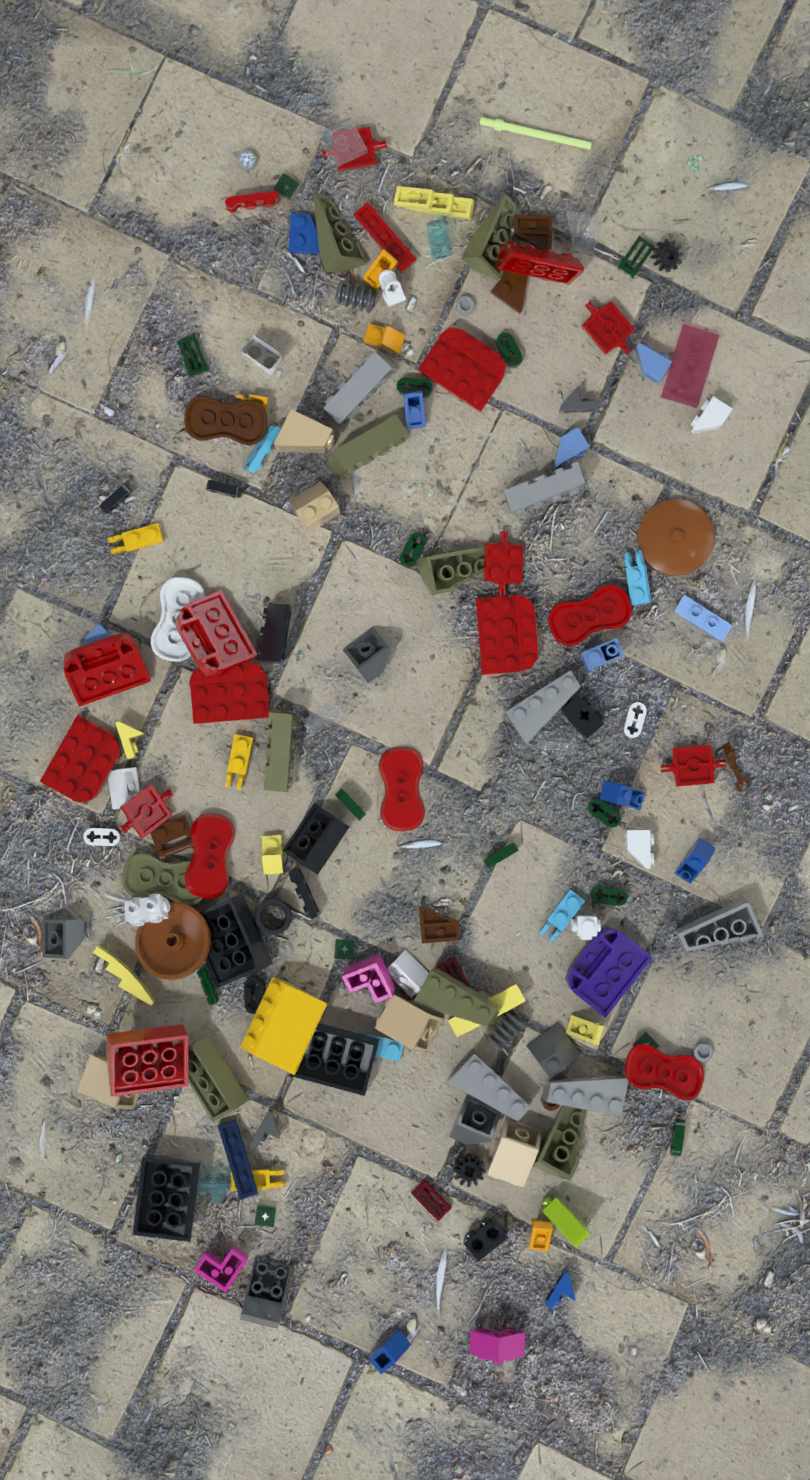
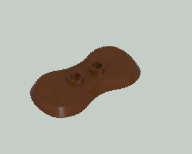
(212, 419)

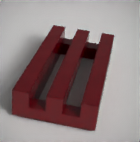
(447, 962)
(436, 1194)

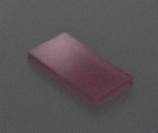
(689, 366)

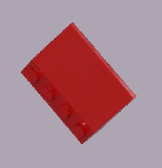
(539, 263)
(147, 1060)

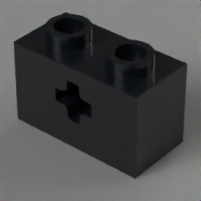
(584, 727)

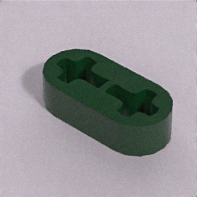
(512, 348)
(414, 382)
(416, 552)
(350, 804)
(601, 816)
(500, 855)
(607, 900)
(677, 1137)

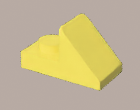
(126, 734)
(272, 854)
(585, 1029)

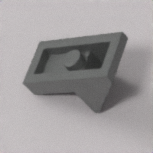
(574, 405)
(268, 1125)

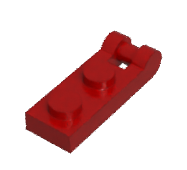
(251, 201)

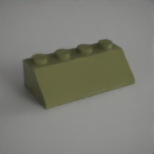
(213, 1080)

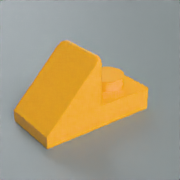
(383, 262)
(384, 338)
(540, 1234)

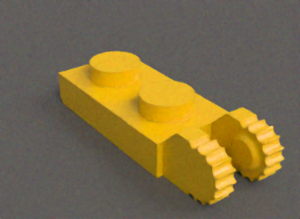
(137, 539)
(239, 759)
(262, 1179)

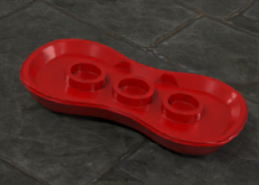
(576, 620)
(401, 775)
(211, 841)
(652, 1069)

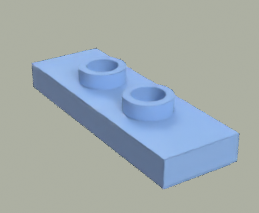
(702, 618)

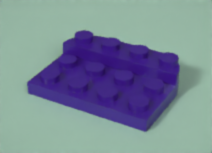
(606, 969)

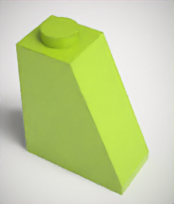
(565, 1220)

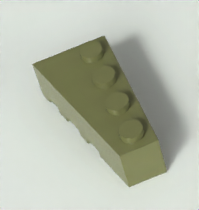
(366, 447)
(279, 752)
(456, 999)

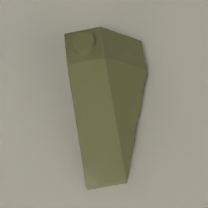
(336, 245)
(484, 246)
(450, 570)
(561, 1145)

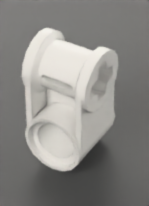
(391, 288)

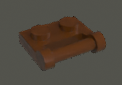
(170, 831)

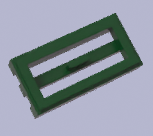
(627, 269)
(198, 371)

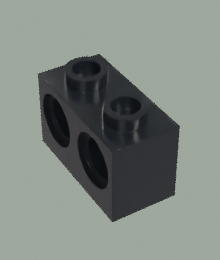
(489, 1242)

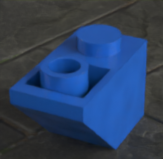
(622, 795)
(695, 860)
(389, 1351)

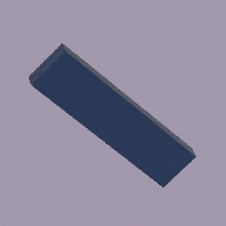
(238, 1159)

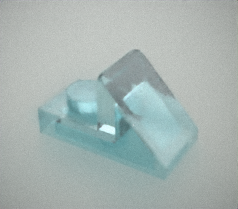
(438, 239)
(217, 1189)

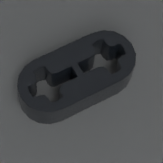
(224, 489)
(116, 499)
(248, 995)

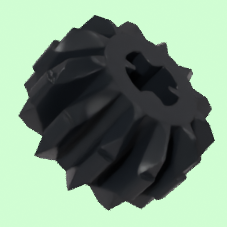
(660, 252)
(461, 1169)

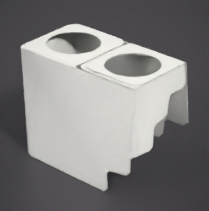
(264, 347)

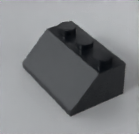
(274, 633)
(315, 838)

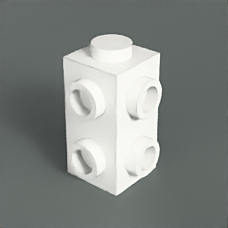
(147, 909)
(585, 926)

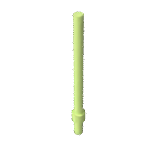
(499, 125)

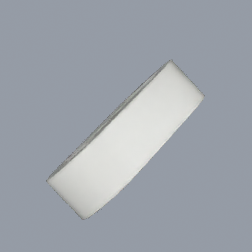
(630, 718)
(102, 831)

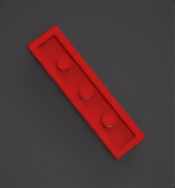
(384, 236)

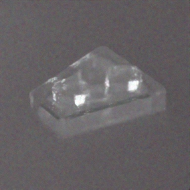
(583, 232)

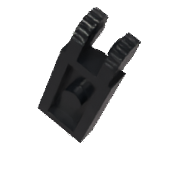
(303, 891)

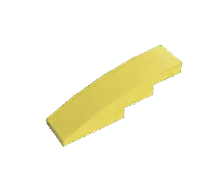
(433, 203)
(129, 981)
(506, 999)

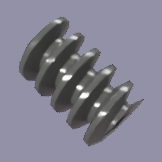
(356, 297)
(506, 1029)

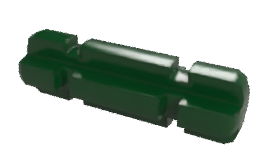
(207, 986)

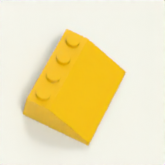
(283, 1025)

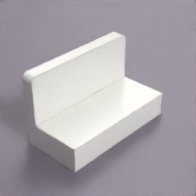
(123, 785)
(408, 973)

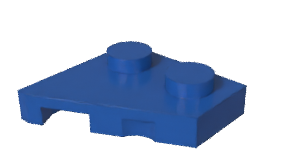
(303, 235)

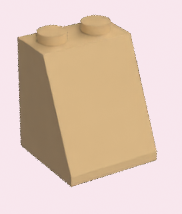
(303, 435)
(315, 506)
(408, 1023)
(96, 1085)
(515, 1152)

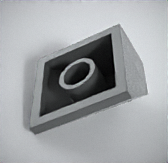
(368, 654)
(62, 937)
(553, 1050)
(475, 1122)

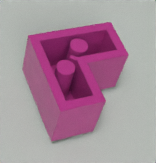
(370, 974)
(221, 1272)
(497, 1345)

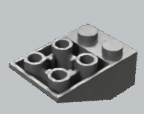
(266, 1293)

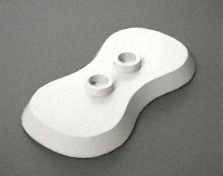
(173, 596)

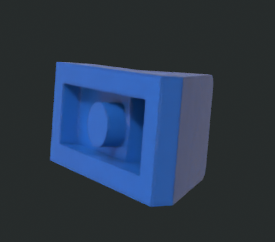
(414, 409)
(562, 1285)

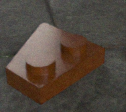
(534, 230)
(511, 290)
(437, 927)

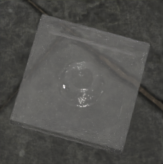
(342, 142)

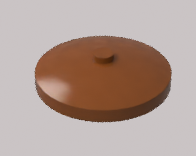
(675, 537)
(174, 945)

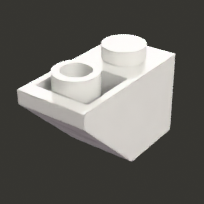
(713, 416)
(639, 844)

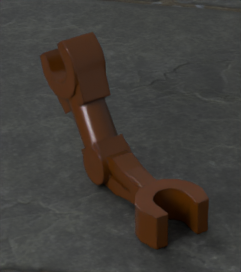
(730, 754)

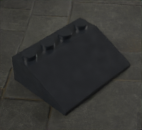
(235, 942)
(338, 1059)
(166, 1198)

